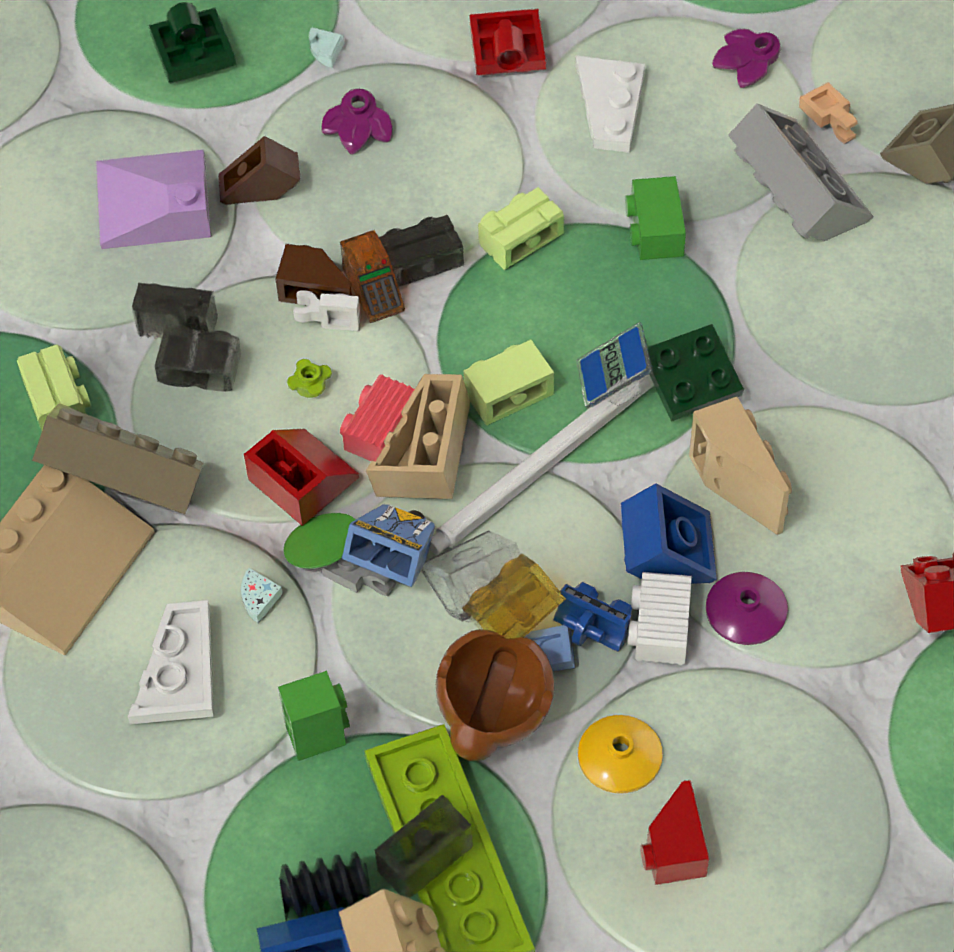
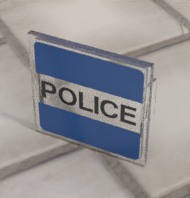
(614, 368)

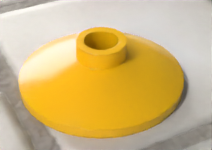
(615, 769)

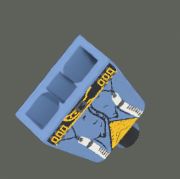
(390, 542)

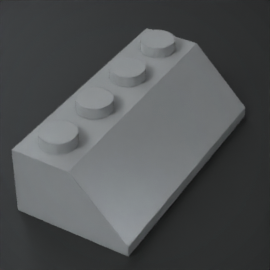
(798, 174)

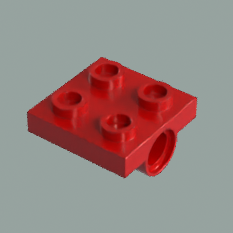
(507, 42)

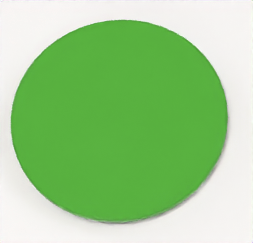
(318, 541)

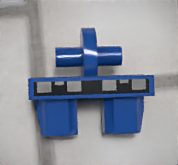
(592, 617)

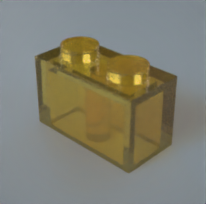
(514, 599)

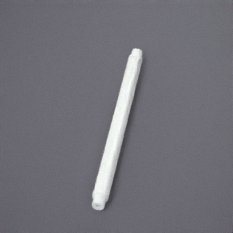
(528, 471)

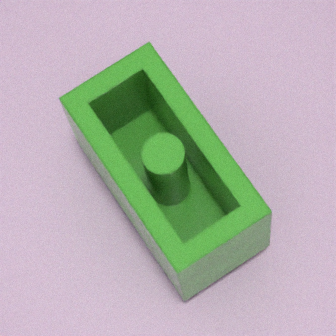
(657, 218)
(314, 714)

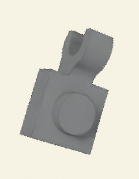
(355, 576)

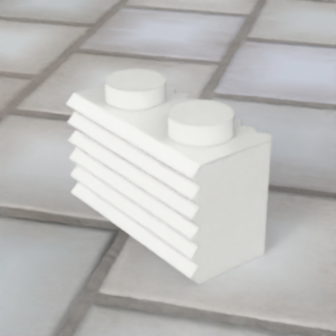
(662, 618)

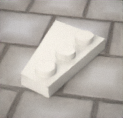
(611, 99)
(180, 668)

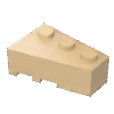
(426, 444)

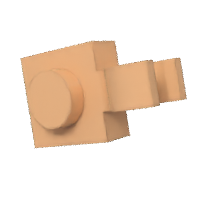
(828, 106)

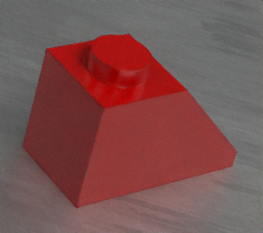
(676, 840)

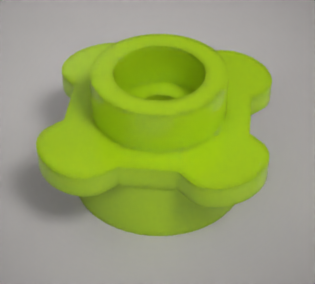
(309, 386)

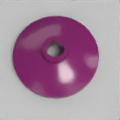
(746, 622)

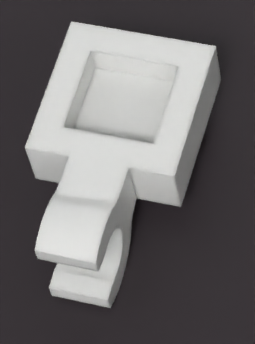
(333, 310)

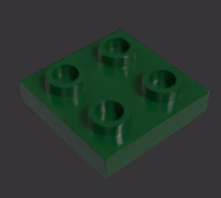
(191, 42)
(693, 372)

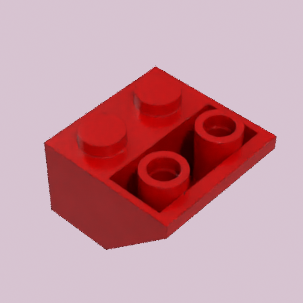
(297, 472)
(931, 591)

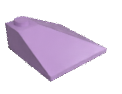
(152, 199)

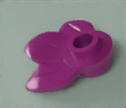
(746, 55)
(357, 124)

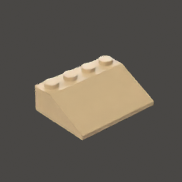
(63, 556)

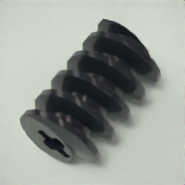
(324, 885)

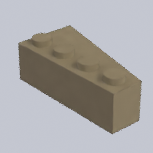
(118, 458)

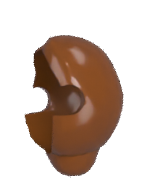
(493, 691)

